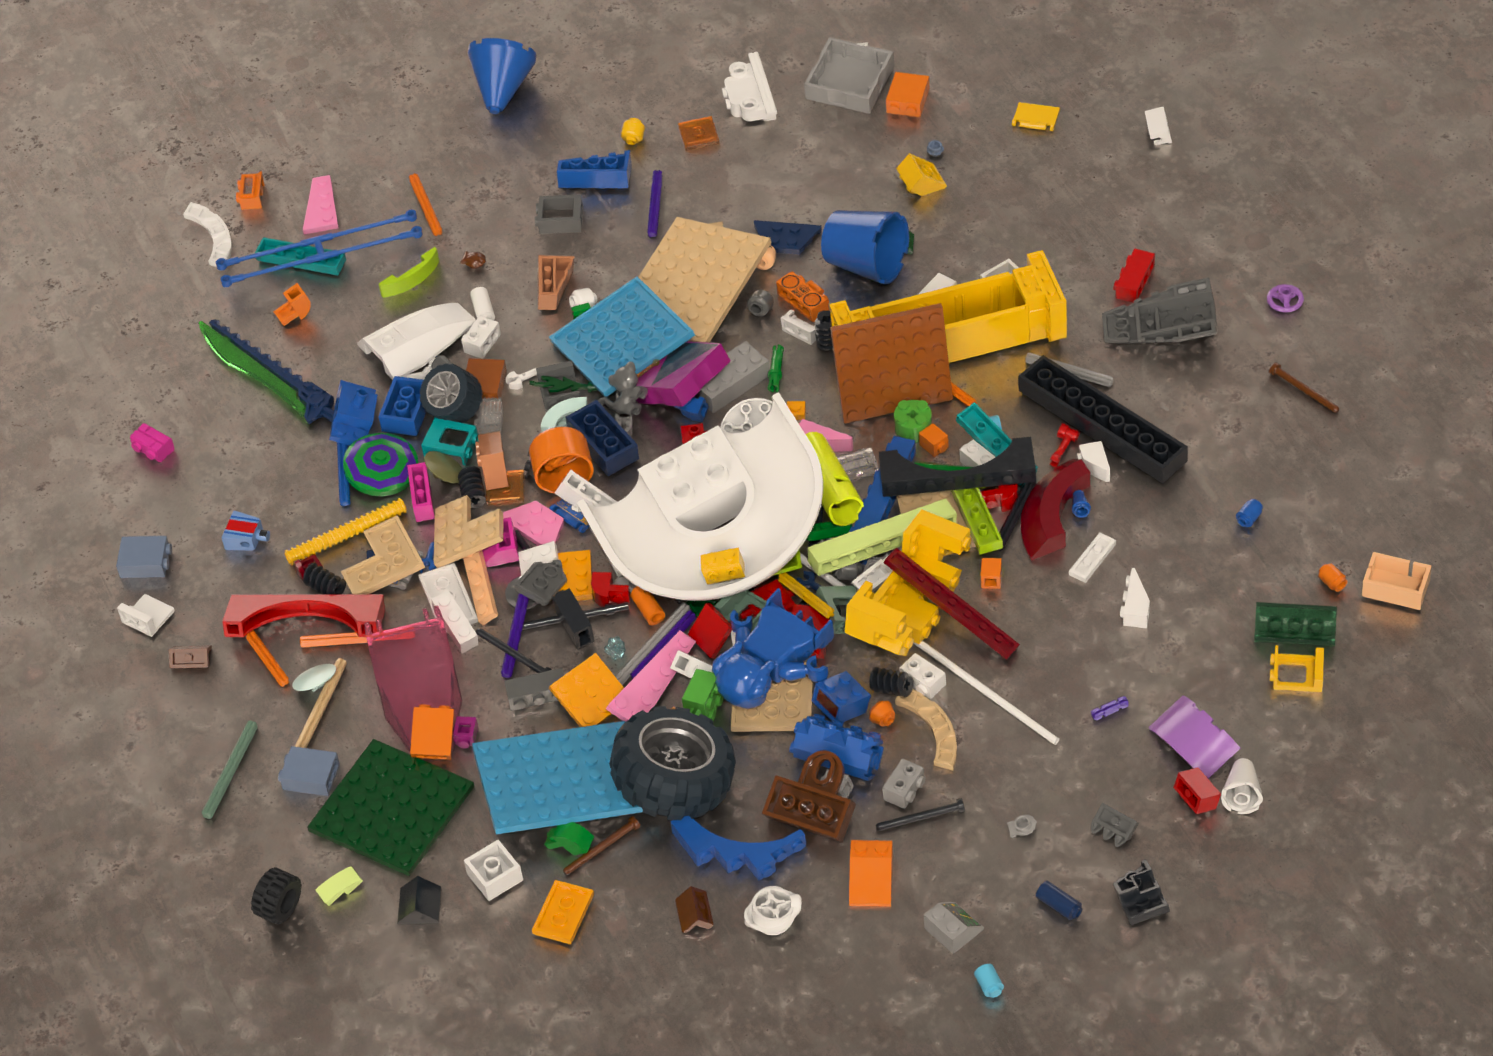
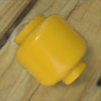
(632, 131)

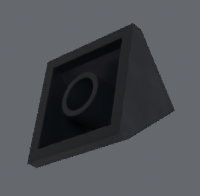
(419, 902)

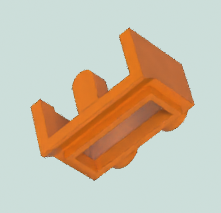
(250, 191)

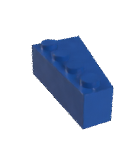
(595, 172)

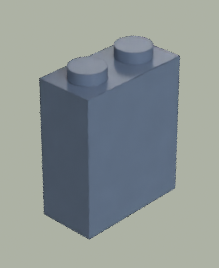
(143, 556)
(309, 771)

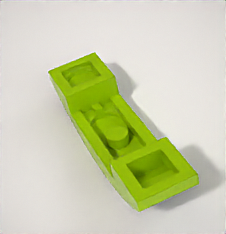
(394, 286)

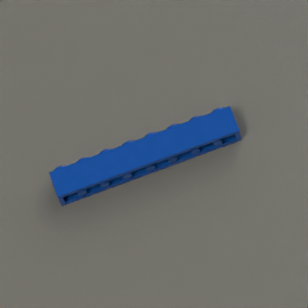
(876, 506)

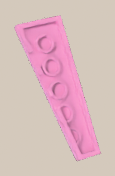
(651, 681)

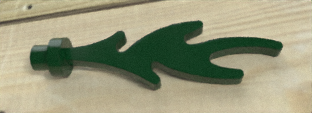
(558, 385)

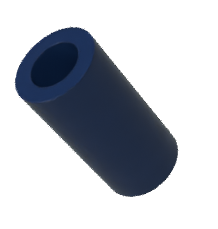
(1059, 900)

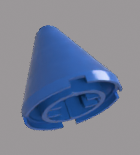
(499, 69)

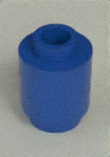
(1249, 513)

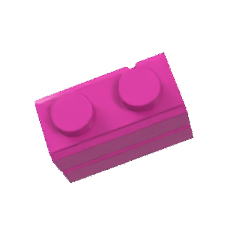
(151, 443)

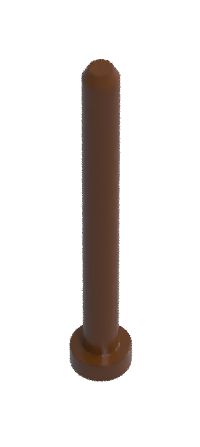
(1276, 369)
(632, 824)

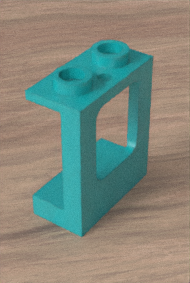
(435, 432)

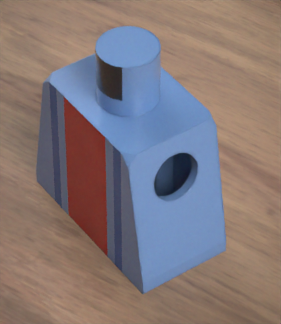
(243, 532)

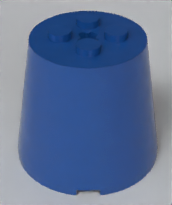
(866, 243)

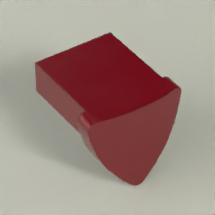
(300, 566)

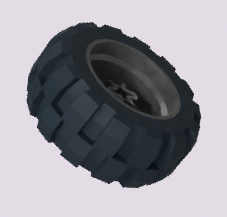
(672, 763)

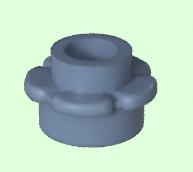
(935, 148)

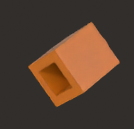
(933, 440)
(991, 573)

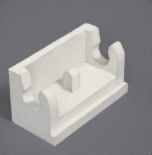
(1158, 125)
(798, 327)

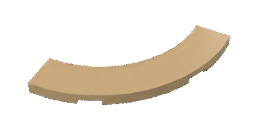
(939, 724)

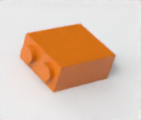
(907, 94)
(432, 732)

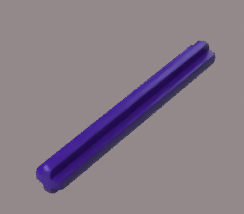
(654, 203)
(682, 624)
(515, 634)

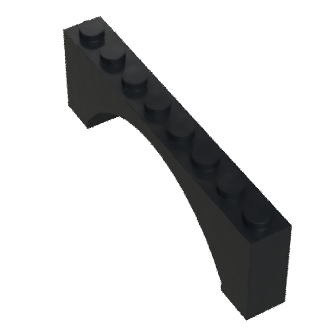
(904, 477)

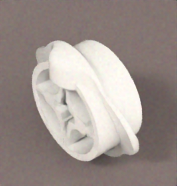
(772, 910)

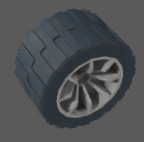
(451, 393)

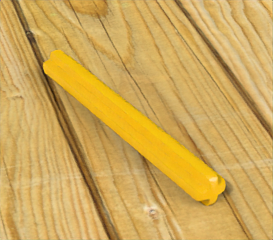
(806, 595)

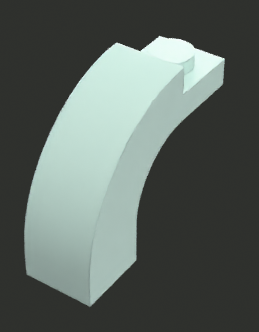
(556, 415)

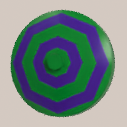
(379, 464)

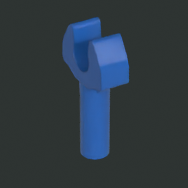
(428, 561)

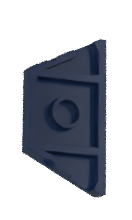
(787, 237)

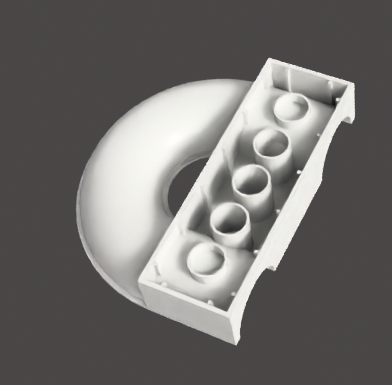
(666, 522)

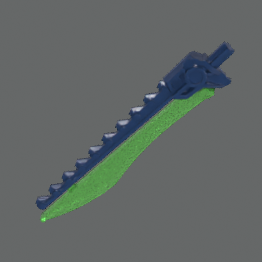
(313, 401)

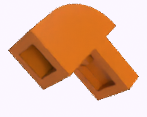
(297, 305)

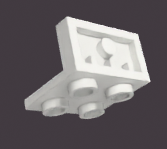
(146, 614)

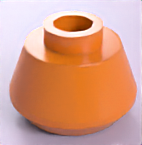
(882, 713)

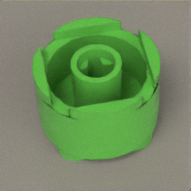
(912, 418)

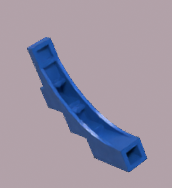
(732, 854)

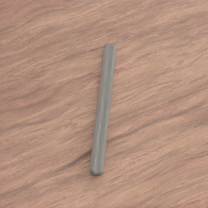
(623, 675)

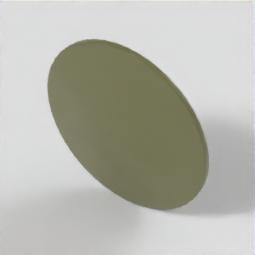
(442, 466)

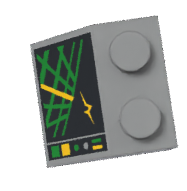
(951, 925)

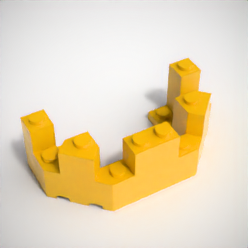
(899, 611)

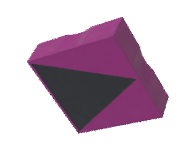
(683, 373)

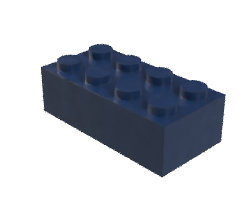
(606, 439)

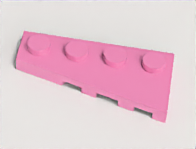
(321, 207)

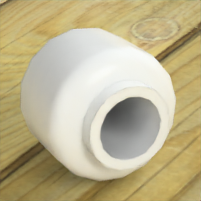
(582, 296)

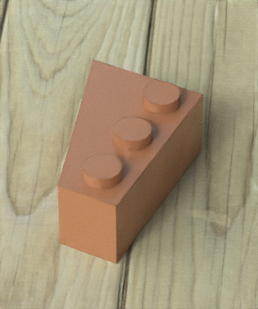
(553, 278)

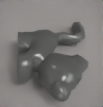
(625, 382)

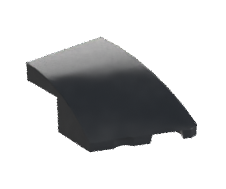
(1140, 894)

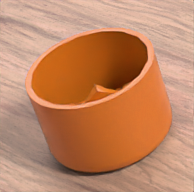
(558, 452)

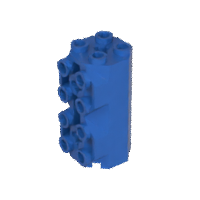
(855, 748)

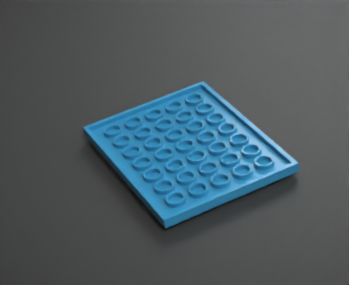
(550, 778)

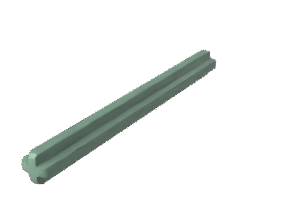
(229, 769)

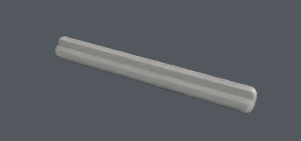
(1080, 372)

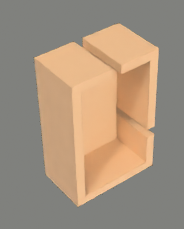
(1390, 582)

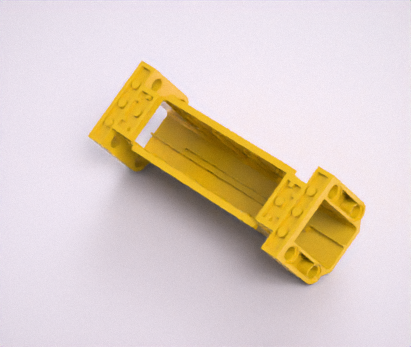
(986, 311)

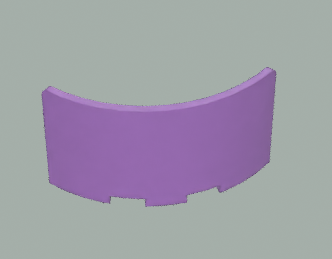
(1194, 736)

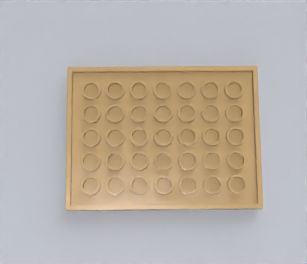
(702, 272)

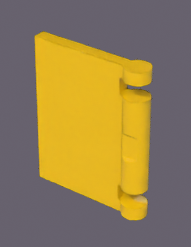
(1036, 116)

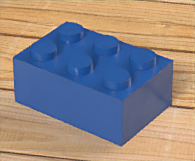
(402, 407)

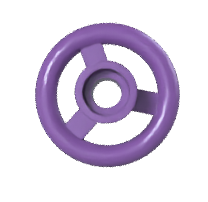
(1284, 294)

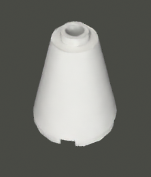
(1242, 788)

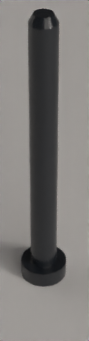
(510, 651)
(959, 805)

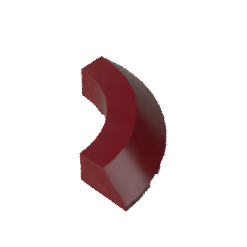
(1042, 511)

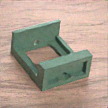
(836, 596)
(739, 603)

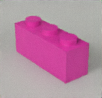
(421, 492)

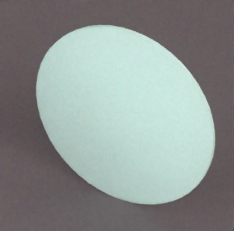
(314, 677)

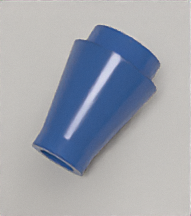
(1080, 504)

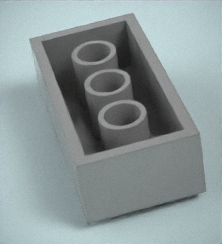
(737, 377)

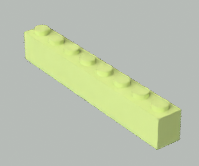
(870, 540)

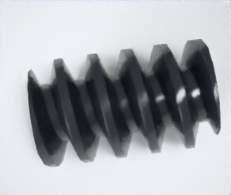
(823, 331)
(472, 486)
(322, 580)
(891, 682)

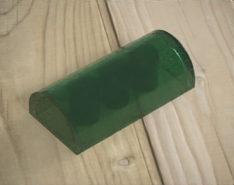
(1295, 624)

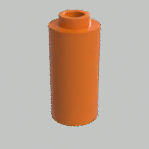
(647, 605)

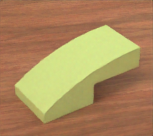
(339, 883)

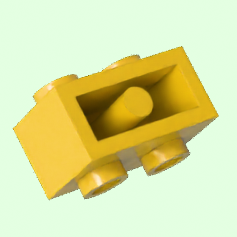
(722, 566)

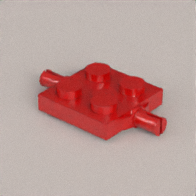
(765, 592)

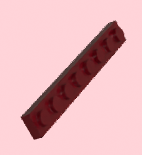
(951, 603)

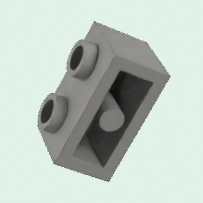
(903, 783)

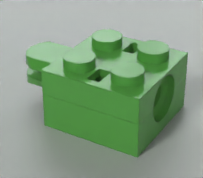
(702, 694)

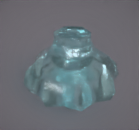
(615, 648)

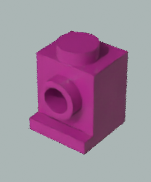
(465, 735)

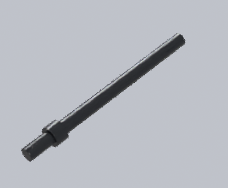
(608, 609)

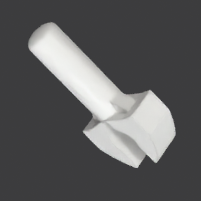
(519, 378)

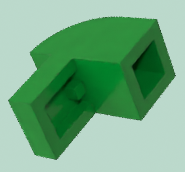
(571, 837)

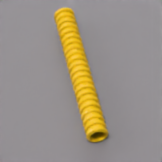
(346, 531)

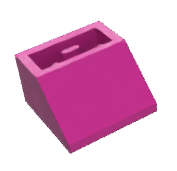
(504, 551)

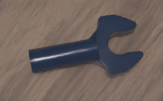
(810, 582)

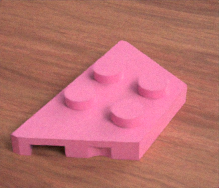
(536, 522)

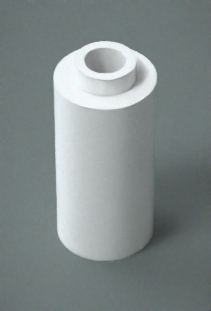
(482, 303)

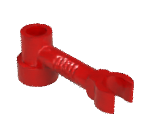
(1067, 435)

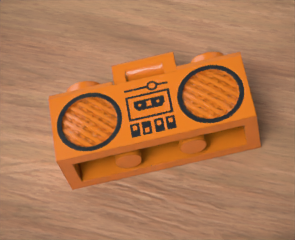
(802, 295)

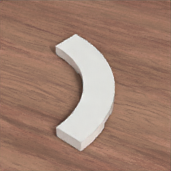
(215, 226)

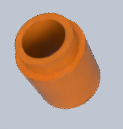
(1332, 577)

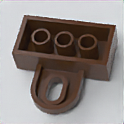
(812, 802)

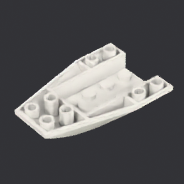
(417, 337)

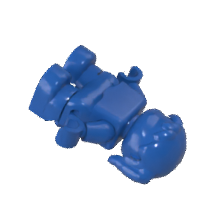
(769, 653)

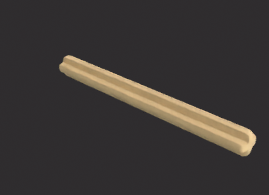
(320, 705)

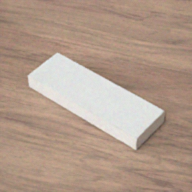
(1092, 557)

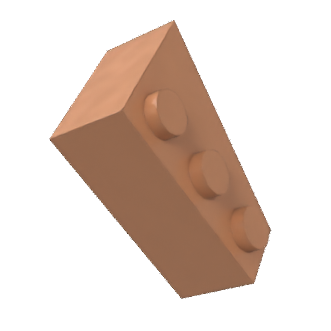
(492, 460)

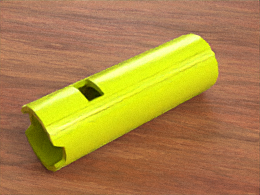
(836, 484)

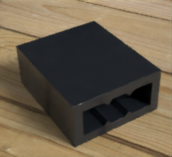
(573, 618)

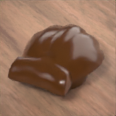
(473, 259)

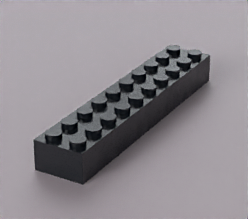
(1103, 419)

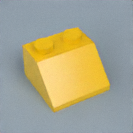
(920, 175)

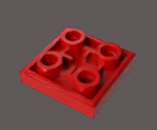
(710, 630)

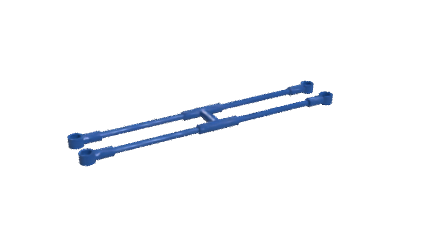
(410, 216)

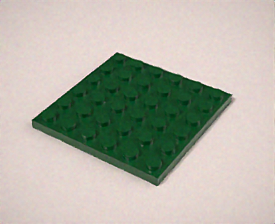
(391, 807)

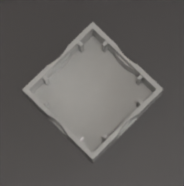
(849, 75)

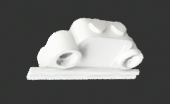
(749, 91)

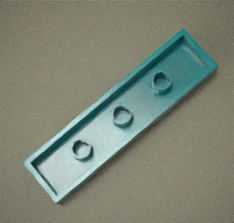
(329, 266)
(984, 430)

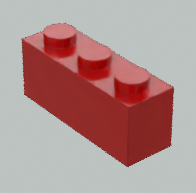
(1134, 275)

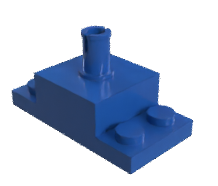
(352, 412)

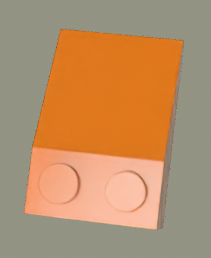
(871, 873)

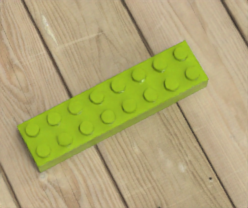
(978, 519)

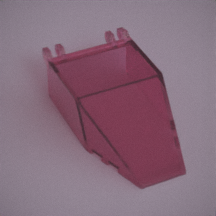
(413, 669)

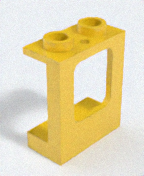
(1313, 666)

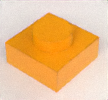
(797, 408)

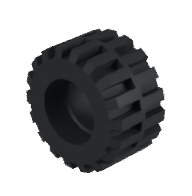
(276, 895)

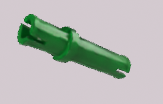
(775, 373)

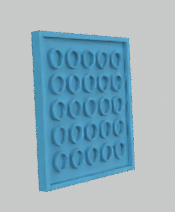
(621, 329)

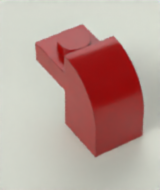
(1001, 497)
(605, 592)

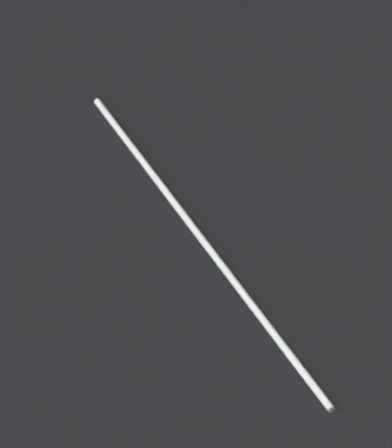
(963, 674)

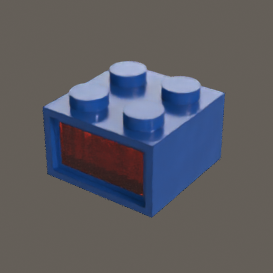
(841, 697)

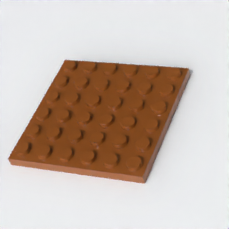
(891, 362)

